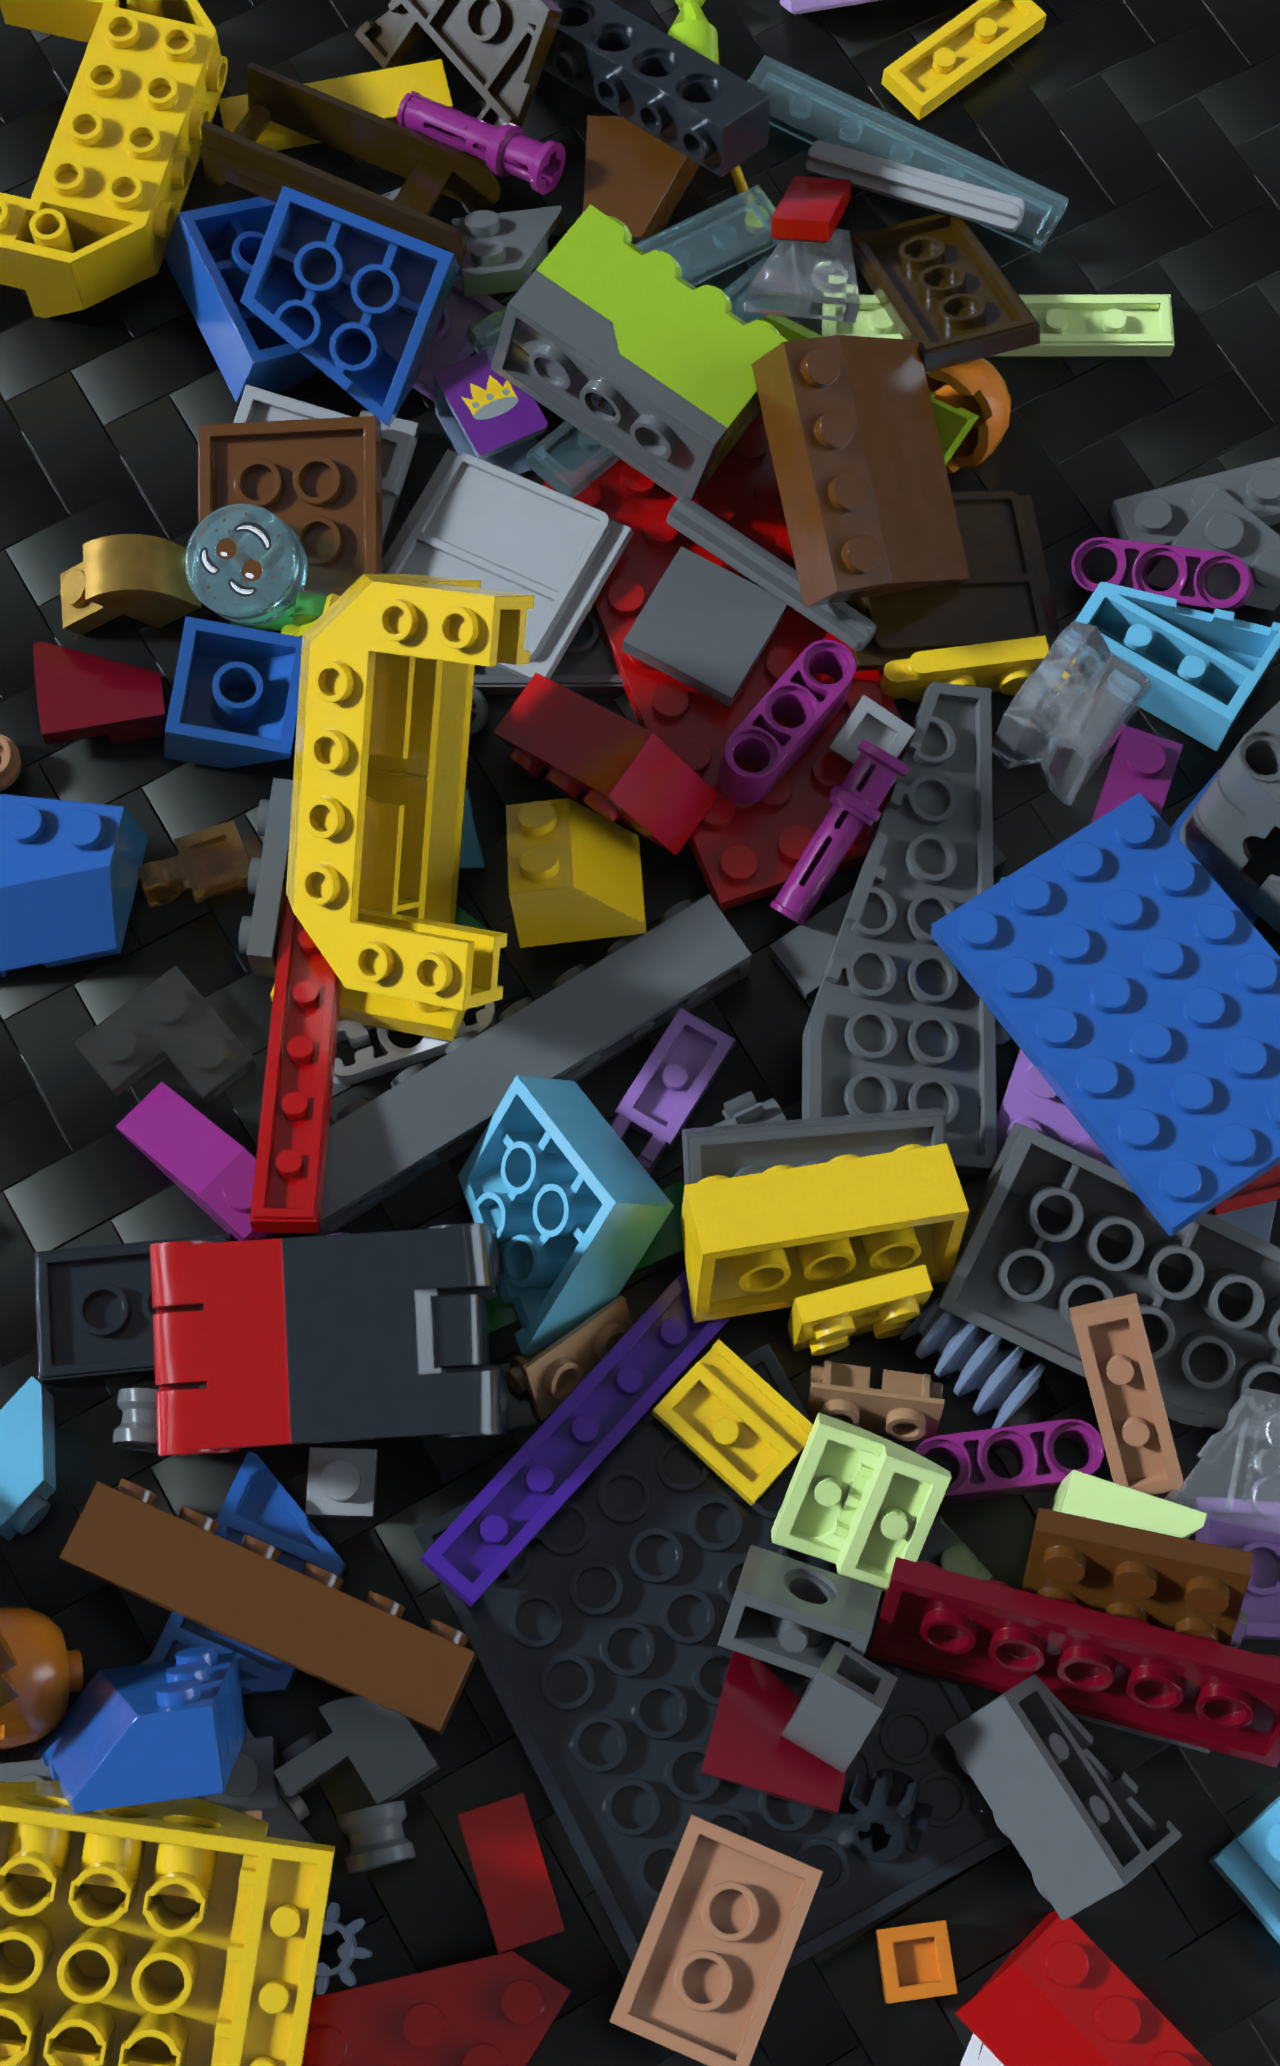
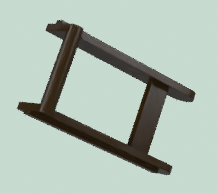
(424, 162)

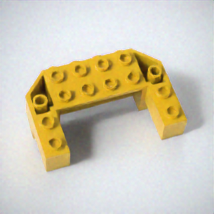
(118, 149)

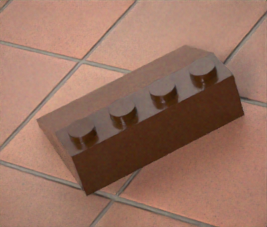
(859, 467)

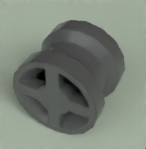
(139, 1420)
(375, 1836)

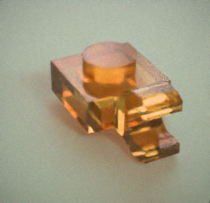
(206, 862)

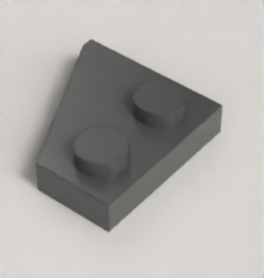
(1229, 528)

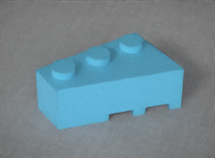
(1196, 660)

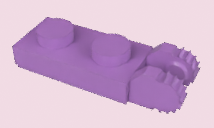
(672, 1084)

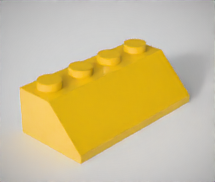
(818, 1227)

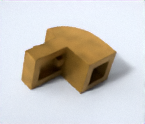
(127, 577)

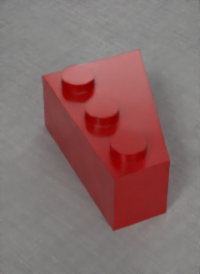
(605, 760)

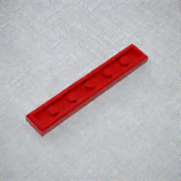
(296, 1086)

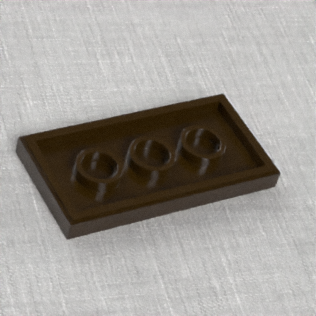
(944, 290)

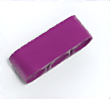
(1193, 566)
(794, 696)
(1031, 1446)

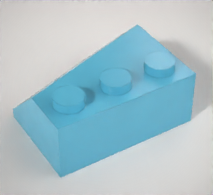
(564, 1206)

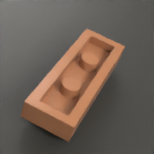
(1126, 1394)

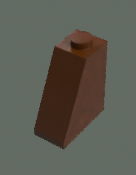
(633, 175)

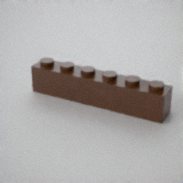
(271, 1606)

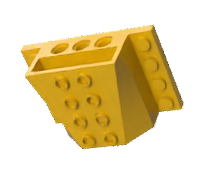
(154, 1934)

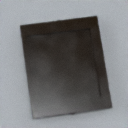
(1000, 602)

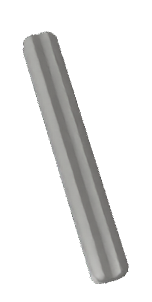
(916, 186)

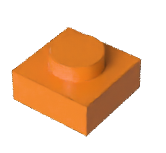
(915, 1961)

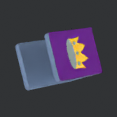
(487, 414)

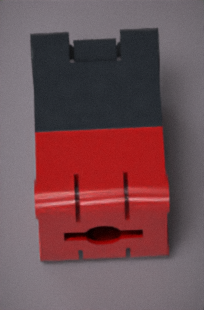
(325, 1339)

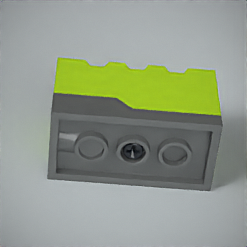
(634, 354)

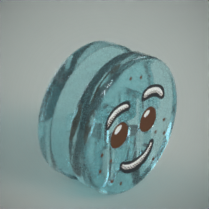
(246, 564)

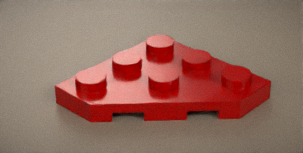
(447, 2016)

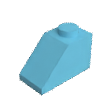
(26, 1459)

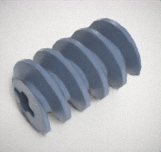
(978, 1360)

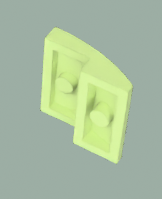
(859, 1501)

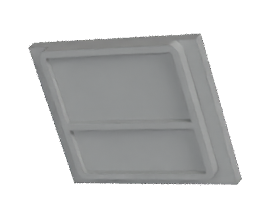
(516, 540)

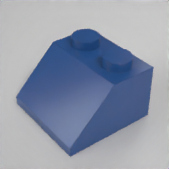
(233, 695)

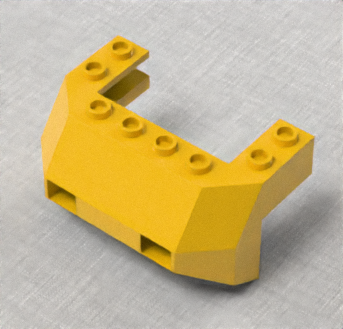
(387, 783)

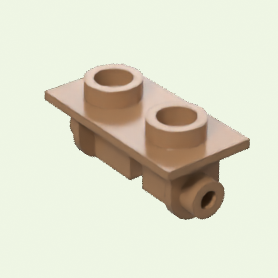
(563, 1365)
(904, 1407)

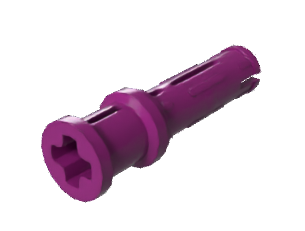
(501, 147)
(853, 806)

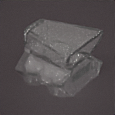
(1070, 711)

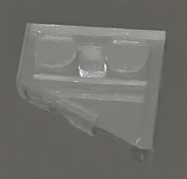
(808, 281)
(1240, 1467)

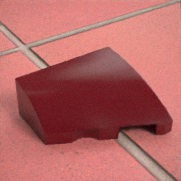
(96, 697)
(749, 1743)

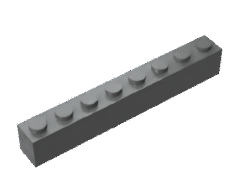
(561, 1036)

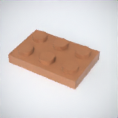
(716, 1946)

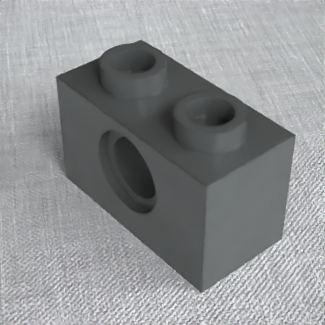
(796, 1612)

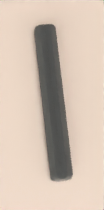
(767, 571)

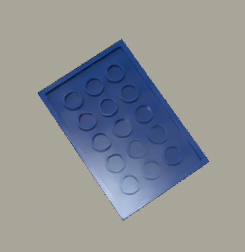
(1136, 1005)

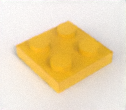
(874, 1304)

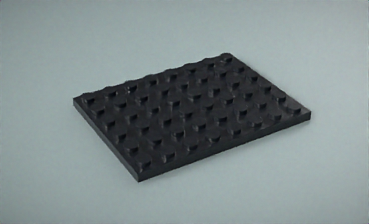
(618, 1672)

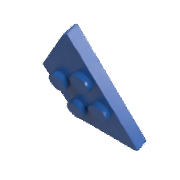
(263, 1510)

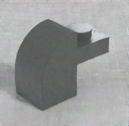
(840, 1707)
(376, 1741)

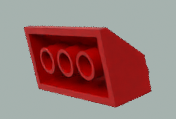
(1070, 2006)

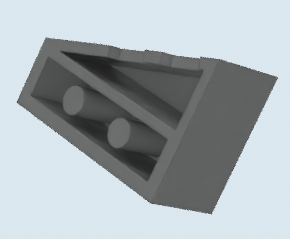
(1056, 1798)

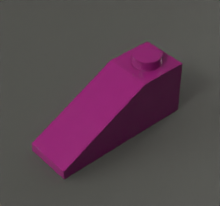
(196, 1158)

